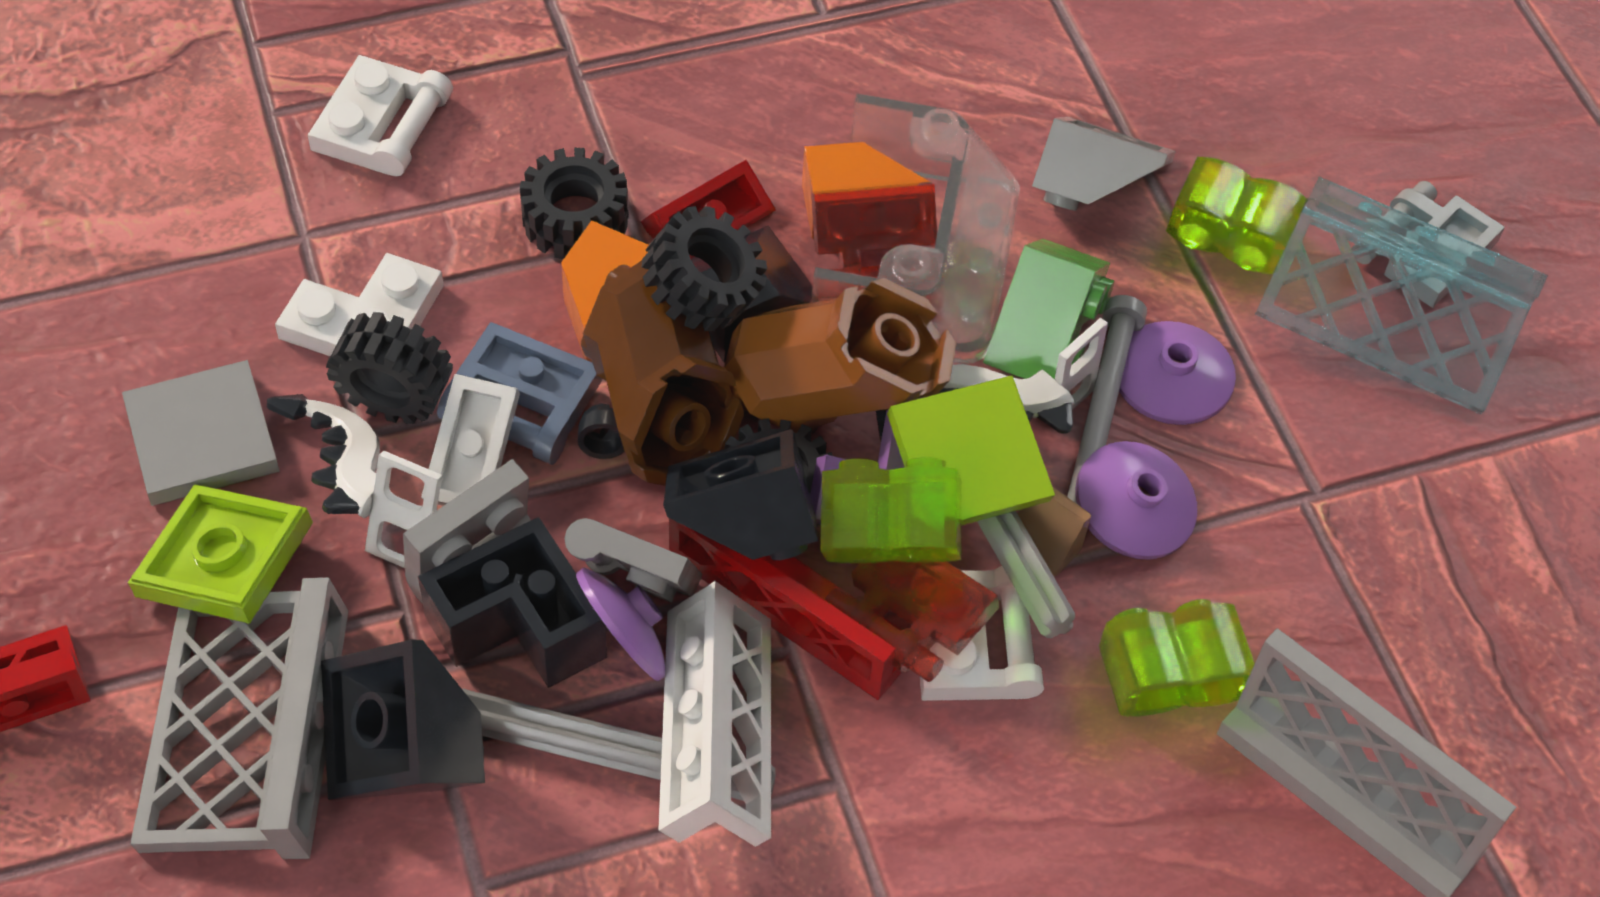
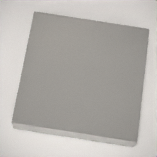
(199, 432)

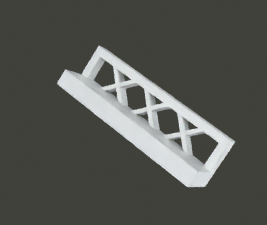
(699, 715)

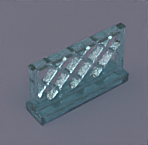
(1422, 248)

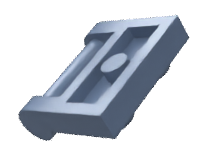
(547, 383)

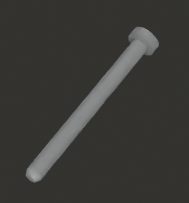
(1123, 317)

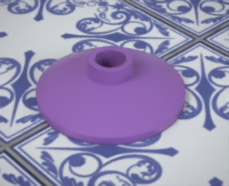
(1175, 390)
(1123, 514)
(628, 618)

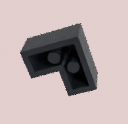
(512, 590)

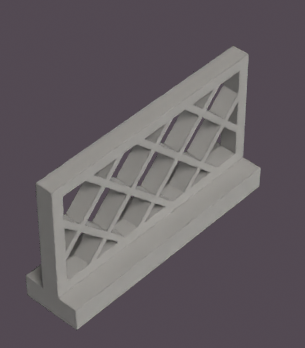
(297, 747)
(1363, 798)

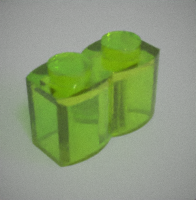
(1235, 214)
(891, 513)
(1176, 657)

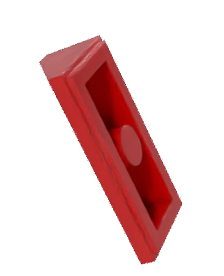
(731, 192)

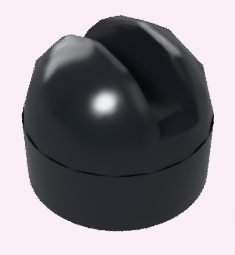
(602, 445)

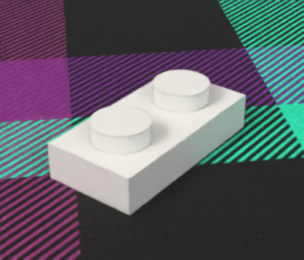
(472, 434)

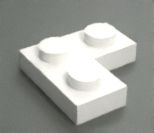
(320, 313)

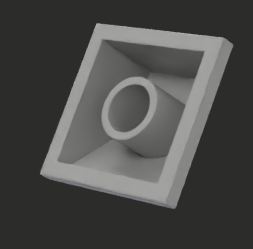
(1092, 161)

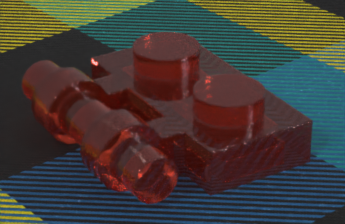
(872, 220)
(931, 597)

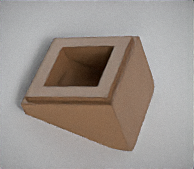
(1057, 529)

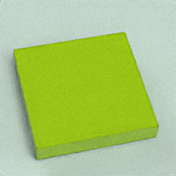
(985, 438)
(221, 553)

